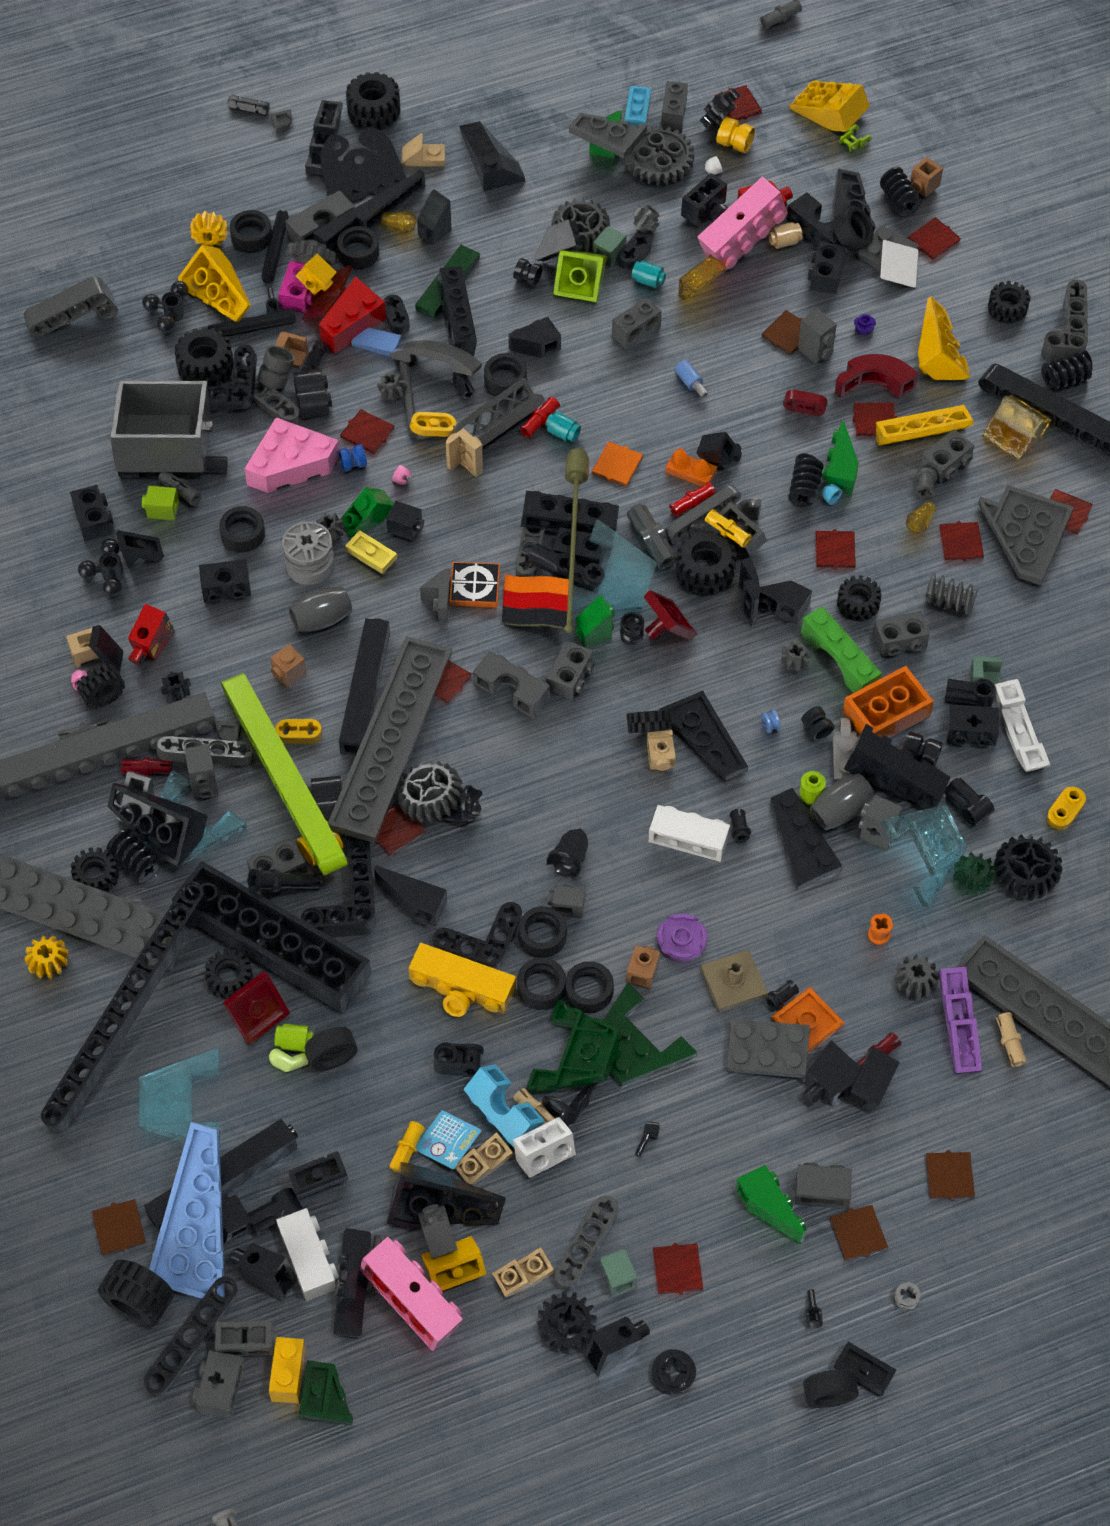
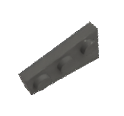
(609, 135)

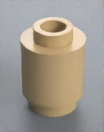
(785, 235)

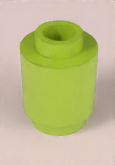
(811, 786)
(292, 1037)

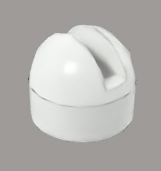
(713, 166)

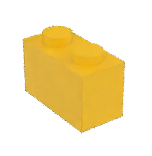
(455, 1266)
(287, 1370)

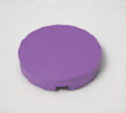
(682, 938)

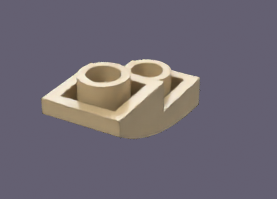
(485, 1160)
(524, 1273)

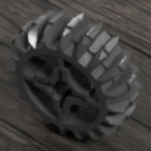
(586, 217)
(427, 786)

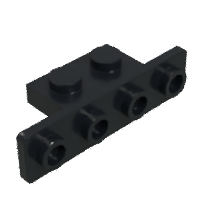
(351, 1283)

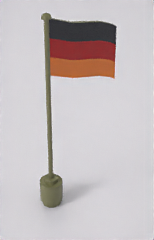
(547, 598)

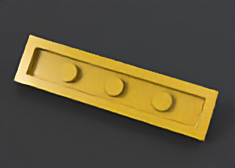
(922, 425)

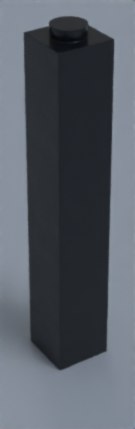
(364, 684)
(240, 1163)

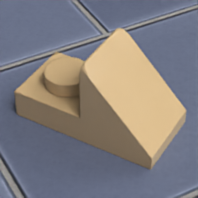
(420, 154)

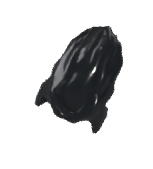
(469, 806)
(569, 853)
(572, 1112)

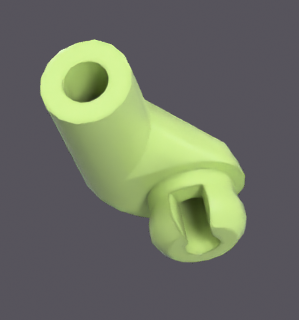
(285, 1062)

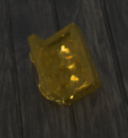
(700, 276)

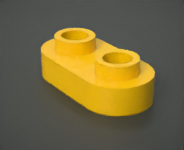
(432, 424)
(1067, 806)

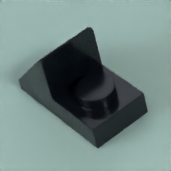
(139, 546)

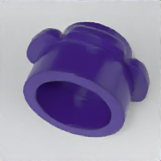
(864, 324)

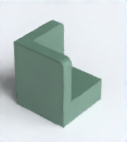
(609, 244)
(985, 668)
(619, 1272)

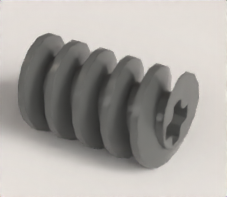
(951, 594)

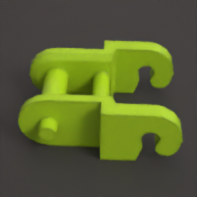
(861, 142)

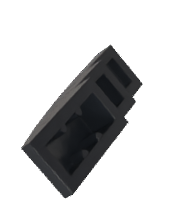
(325, 124)

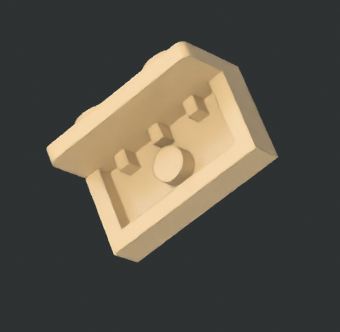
(464, 450)

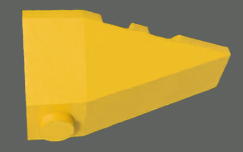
(215, 282)
(938, 346)

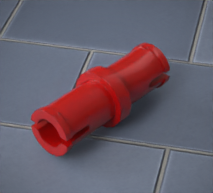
(540, 416)
(692, 499)

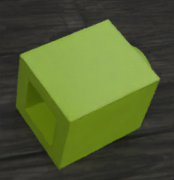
(161, 502)

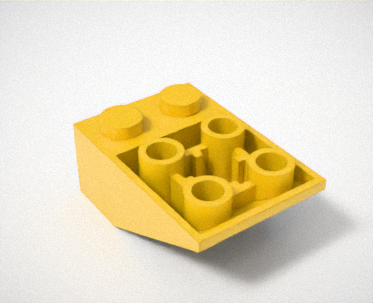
(831, 104)

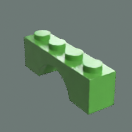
(825, 633)

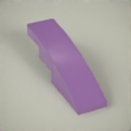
(960, 1020)

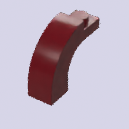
(877, 369)

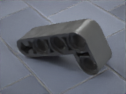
(70, 305)
(1075, 334)

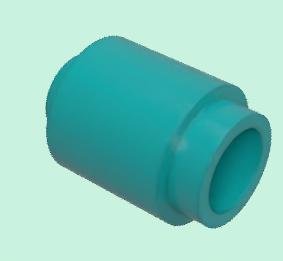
(648, 274)
(563, 427)

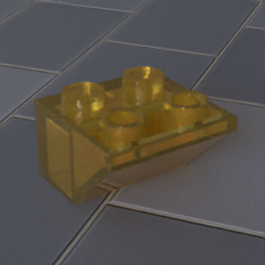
(1016, 427)

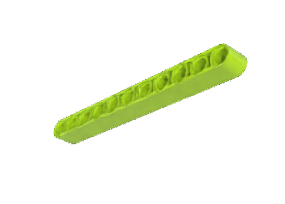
(284, 774)

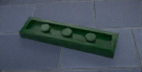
(430, 300)

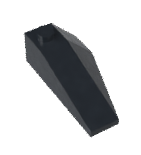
(421, 1187)

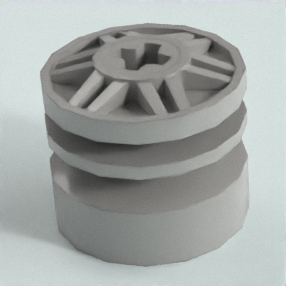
(308, 553)

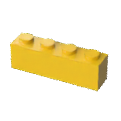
(451, 972)

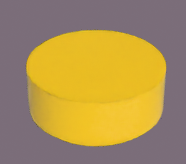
(456, 1003)

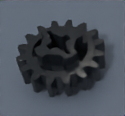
(719, 107)
(557, 1317)

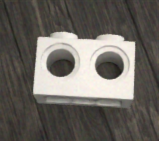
(544, 1147)

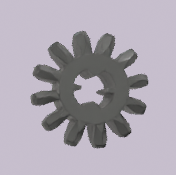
(927, 976)

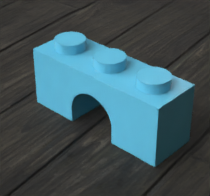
(488, 1093)

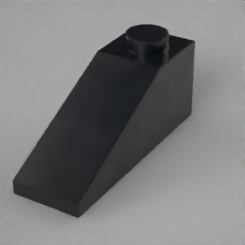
(417, 898)

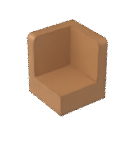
(296, 344)

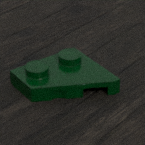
(323, 1395)

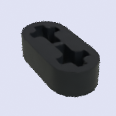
(631, 249)
(400, 313)

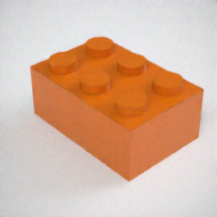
(889, 704)

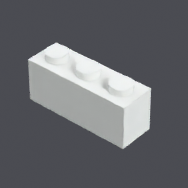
(689, 832)
(307, 1254)

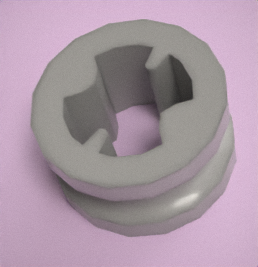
(912, 1303)

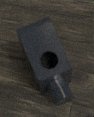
(831, 1076)
(265, 1270)
(614, 1344)

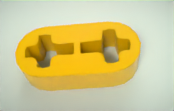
(299, 731)

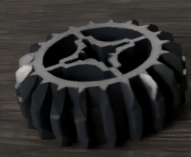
(1041, 862)

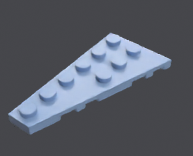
(191, 1234)

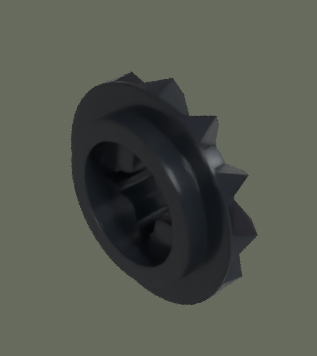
(684, 1364)

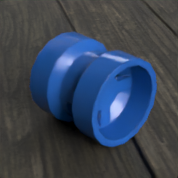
(358, 457)

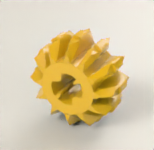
(208, 229)
(57, 956)

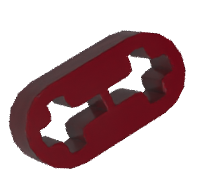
(805, 402)

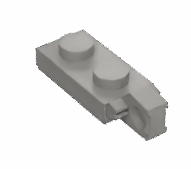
(842, 745)

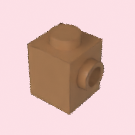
(926, 176)
(288, 666)
(643, 967)

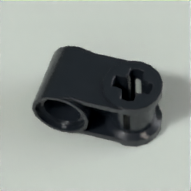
(460, 1058)

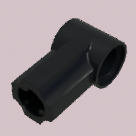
(970, 692)
(973, 806)
(281, 1205)

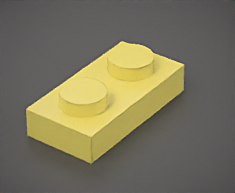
(371, 552)

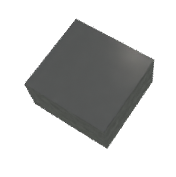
(161, 426)

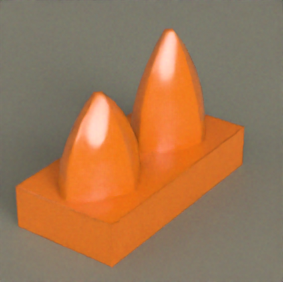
(690, 468)

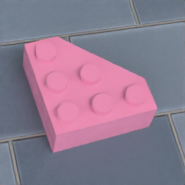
(290, 456)

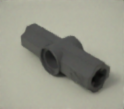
(651, 536)

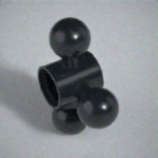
(171, 305)
(110, 558)

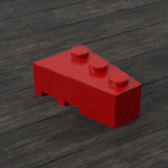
(351, 315)

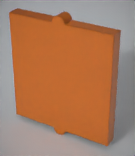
(617, 463)

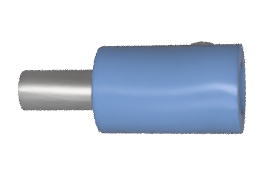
(690, 377)

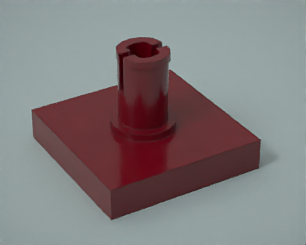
(668, 617)
(256, 1007)

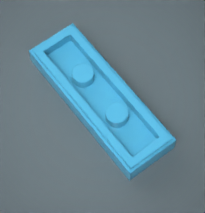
(637, 105)

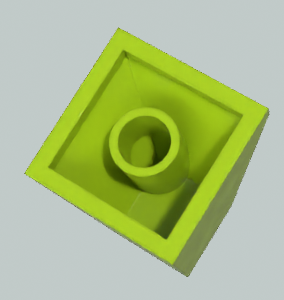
(579, 275)

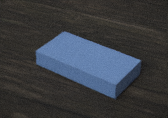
(377, 341)

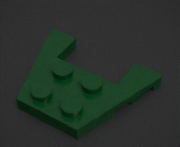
(636, 1054)
(586, 1055)

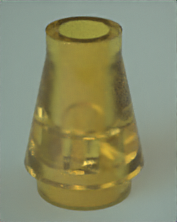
(403, 221)
(920, 518)

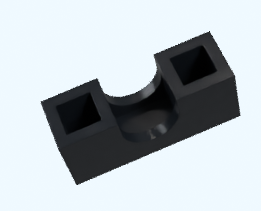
(807, 212)

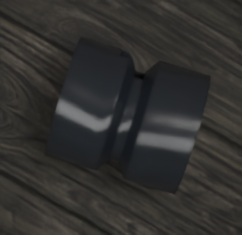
(923, 749)

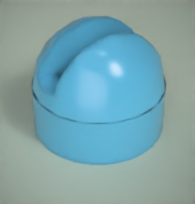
(831, 493)

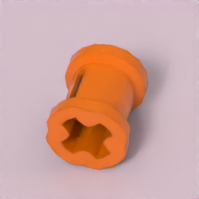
(880, 929)

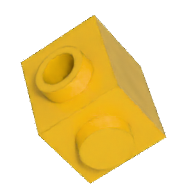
(316, 274)

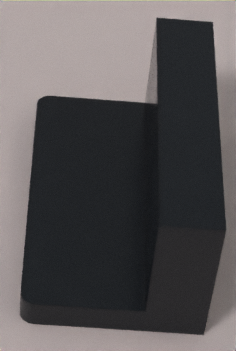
(874, 1078)

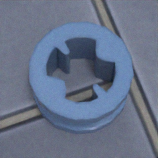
(770, 721)

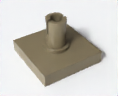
(734, 981)

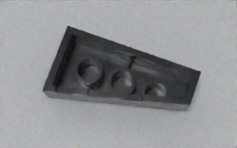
(896, 769)

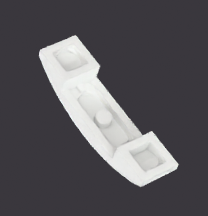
(1019, 727)

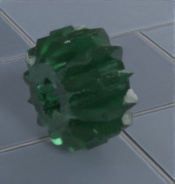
(983, 876)

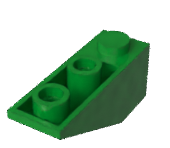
(842, 461)
(765, 1200)

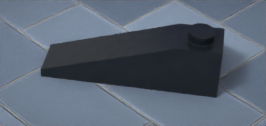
(490, 158)
(164, 824)

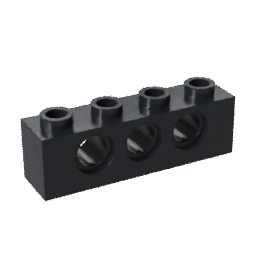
(456, 309)
(560, 508)

